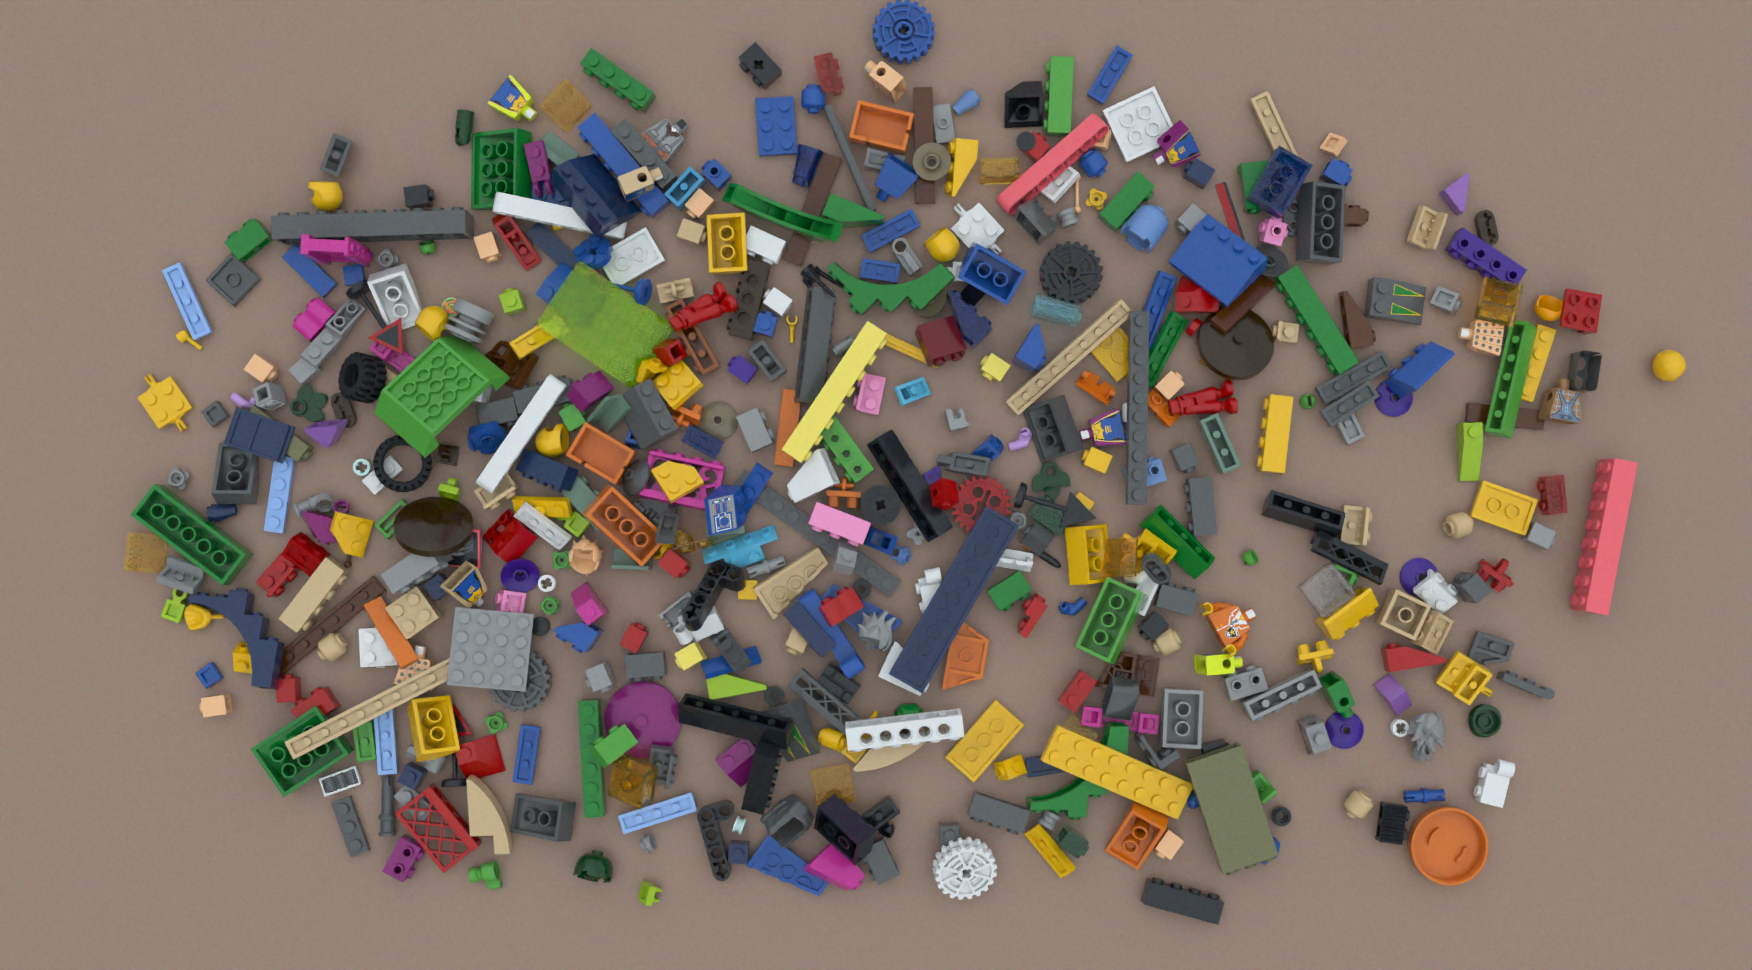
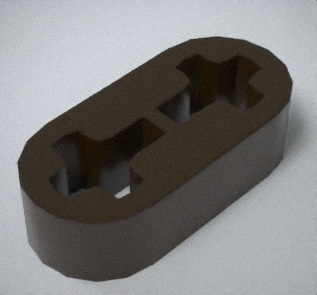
(1490, 227)
(348, 408)

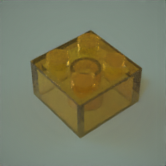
(1498, 301)
(633, 781)

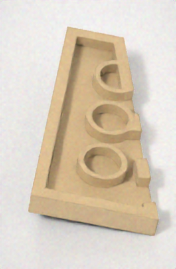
(789, 581)

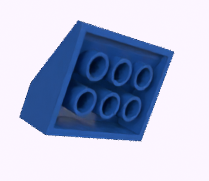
(1218, 260)

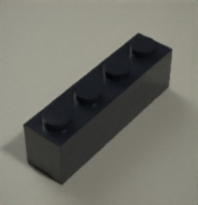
(1303, 513)
(760, 778)
(1182, 901)

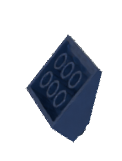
(593, 194)

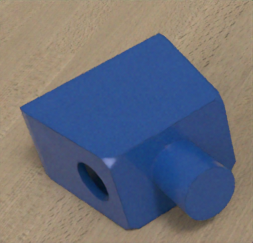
(894, 178)

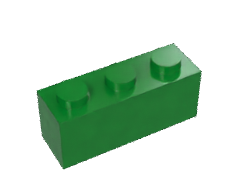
(1126, 201)

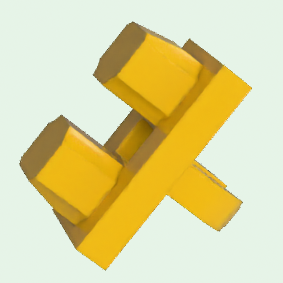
(1322, 653)

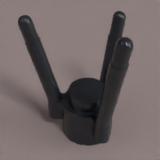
(811, 274)

